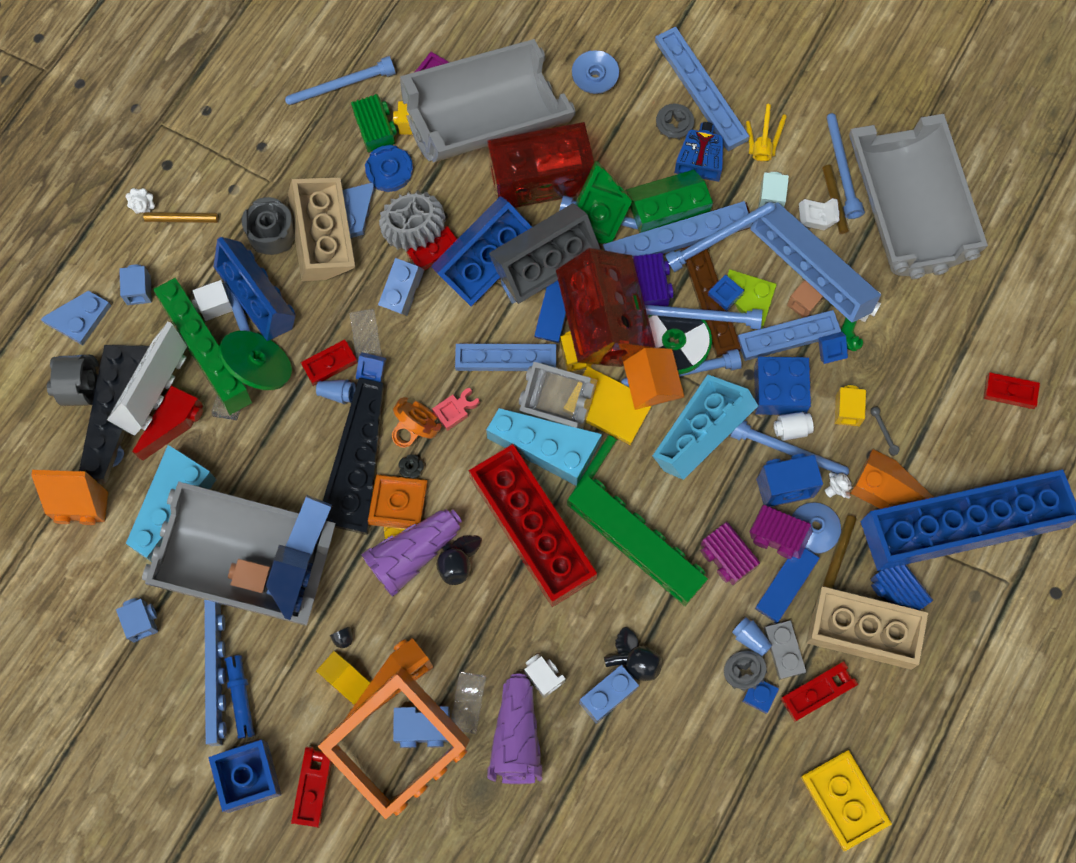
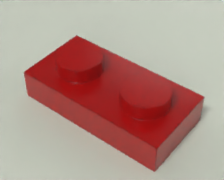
(428, 256)
(329, 362)
(1011, 390)

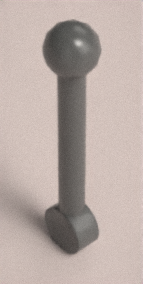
(893, 449)

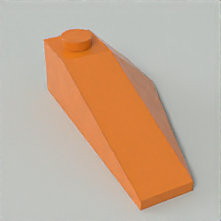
(887, 483)
(406, 655)

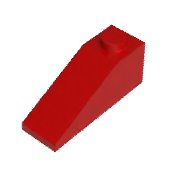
(170, 420)

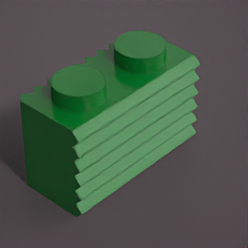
(373, 123)

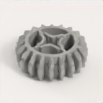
(412, 220)

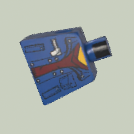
(702, 153)

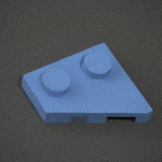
(357, 207)
(78, 317)

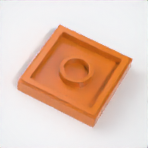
(397, 501)

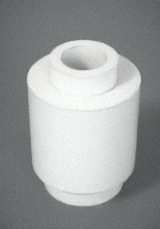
(793, 426)

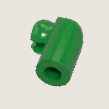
(852, 340)

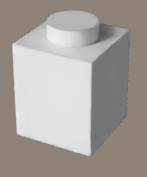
(211, 300)

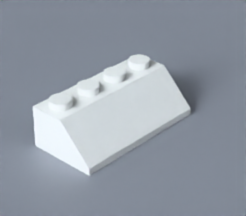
(149, 380)

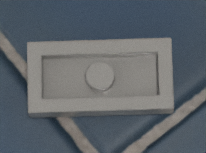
(785, 650)

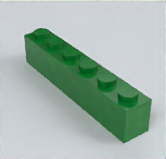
(201, 345)
(637, 541)

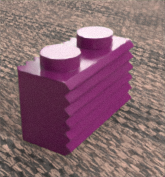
(780, 532)
(729, 554)

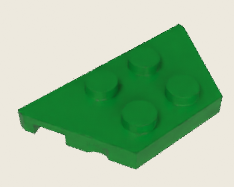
(604, 203)

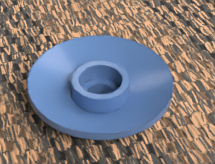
(598, 64)
(830, 531)

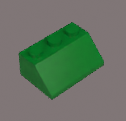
(669, 200)

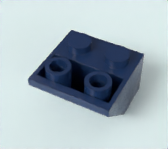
(287, 576)

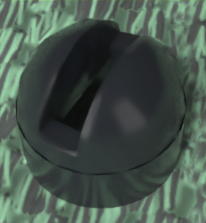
(342, 638)

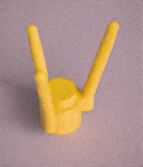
(763, 148)

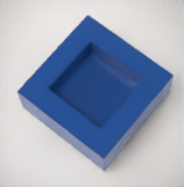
(726, 292)
(833, 347)
(370, 367)
(761, 697)

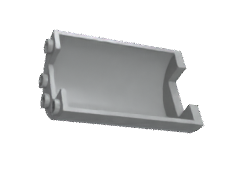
(480, 100)
(919, 197)
(214, 531)

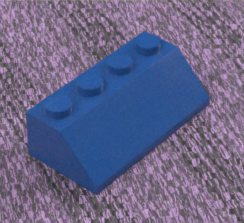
(467, 261)
(252, 288)

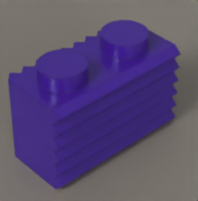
(652, 279)

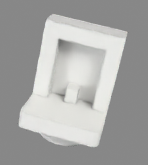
(818, 214)

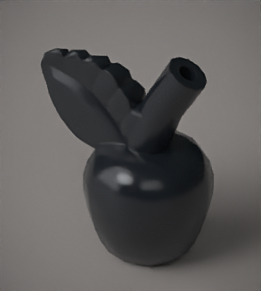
(454, 561)
(640, 661)

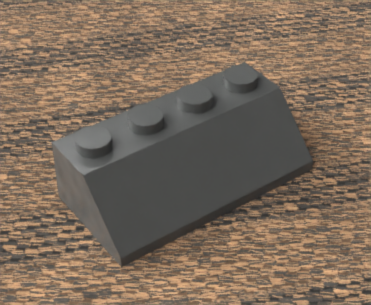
(531, 258)

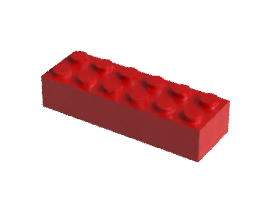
(532, 525)

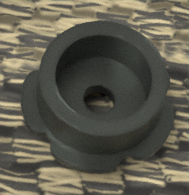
(414, 472)

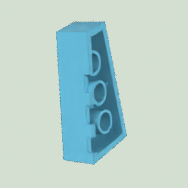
(703, 424)
(548, 444)
(155, 510)

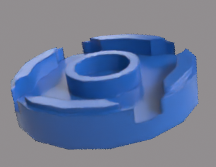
(389, 168)

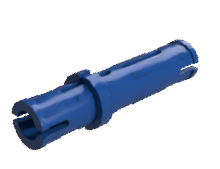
(237, 685)

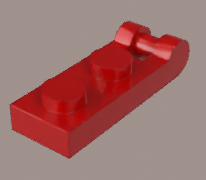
(818, 692)
(311, 789)

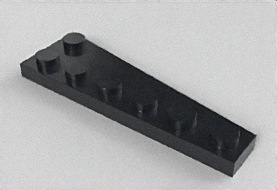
(102, 436)
(355, 462)

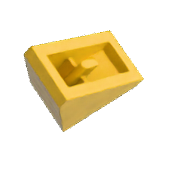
(343, 677)

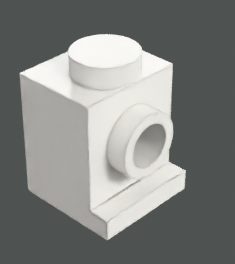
(543, 675)

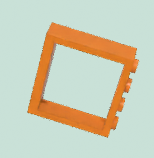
(429, 709)

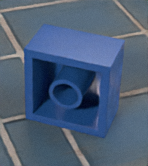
(782, 385)
(789, 480)
(244, 776)

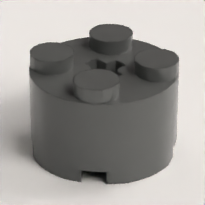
(268, 226)
(73, 379)

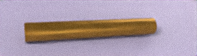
(834, 193)
(180, 217)
(839, 552)

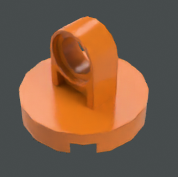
(415, 419)

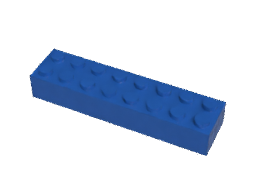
(969, 519)

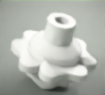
(140, 200)
(839, 485)

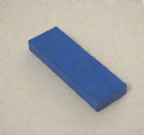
(786, 585)

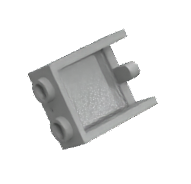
(557, 395)

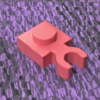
(452, 411)

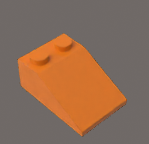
(71, 496)

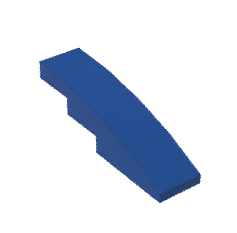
(551, 315)

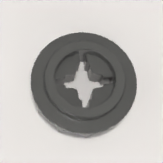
(681, 114)
(745, 660)

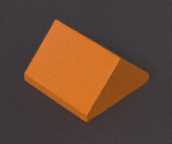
(653, 377)

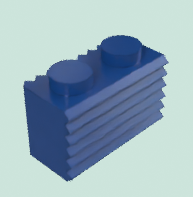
(900, 588)

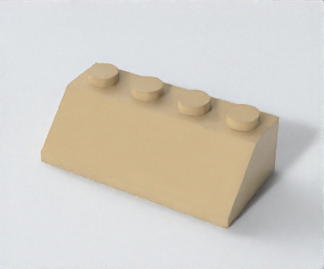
(320, 228)
(867, 628)

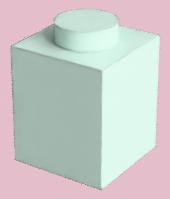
(773, 188)

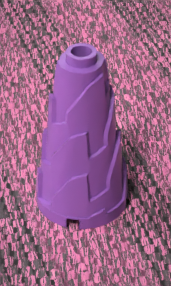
(402, 556)
(515, 741)

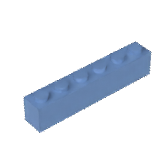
(817, 263)

